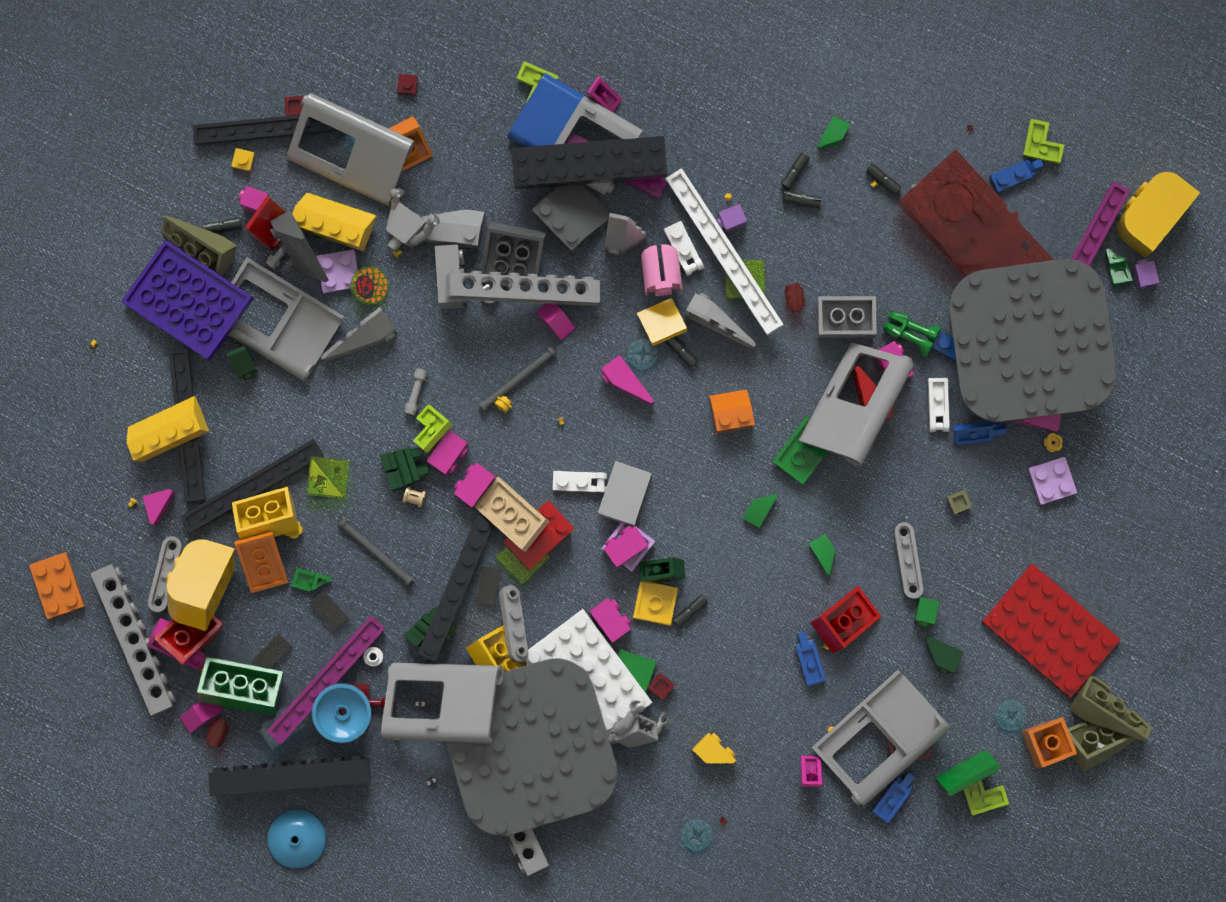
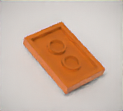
(261, 562)
(57, 585)

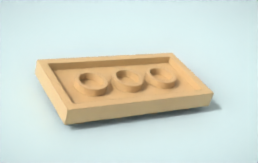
(511, 514)

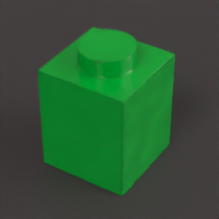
(926, 612)

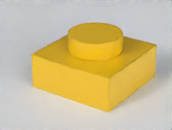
(243, 160)

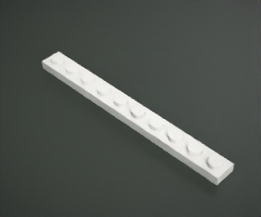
(724, 252)

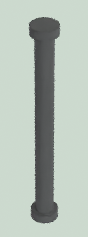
(517, 379)
(375, 551)

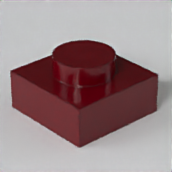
(407, 84)
(293, 105)
(661, 686)

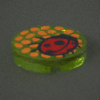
(369, 285)

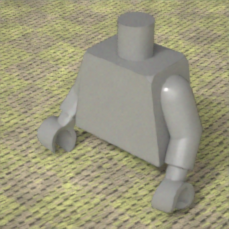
(407, 225)
(637, 729)

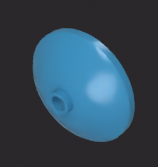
(333, 724)
(310, 835)

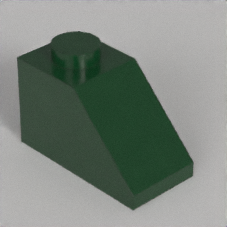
(242, 363)
(662, 570)
(943, 655)

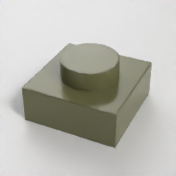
(959, 502)

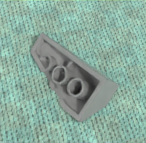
(458, 228)
(622, 234)
(711, 316)
(372, 331)

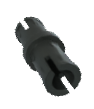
(802, 199)

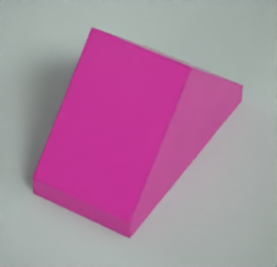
(604, 95)
(556, 320)
(157, 504)
(199, 715)
(810, 771)

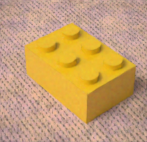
(265, 513)

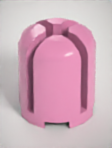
(651, 270)

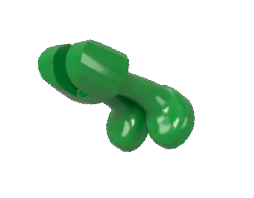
(900, 332)

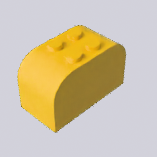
(1154, 211)
(199, 582)

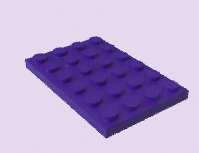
(187, 300)

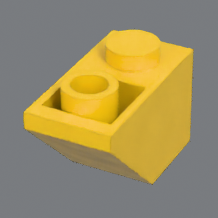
(712, 752)

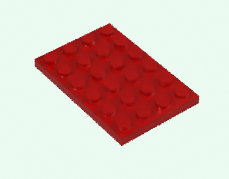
(1051, 630)

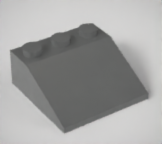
(571, 215)
(297, 246)
(512, 250)

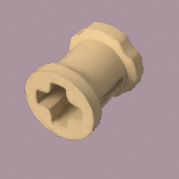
(414, 497)

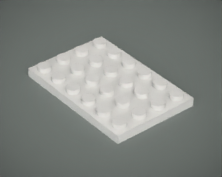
(587, 647)

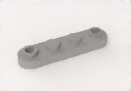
(908, 560)
(164, 566)
(513, 623)

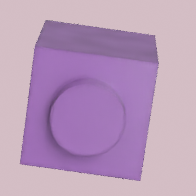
(731, 218)
(1145, 274)

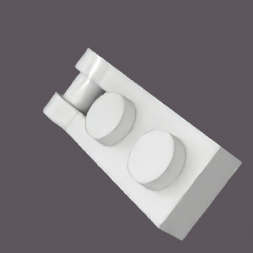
(680, 240)
(938, 404)
(578, 481)

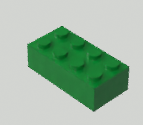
(240, 686)

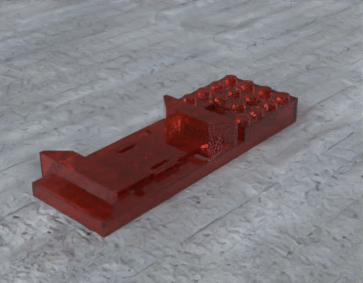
(969, 219)

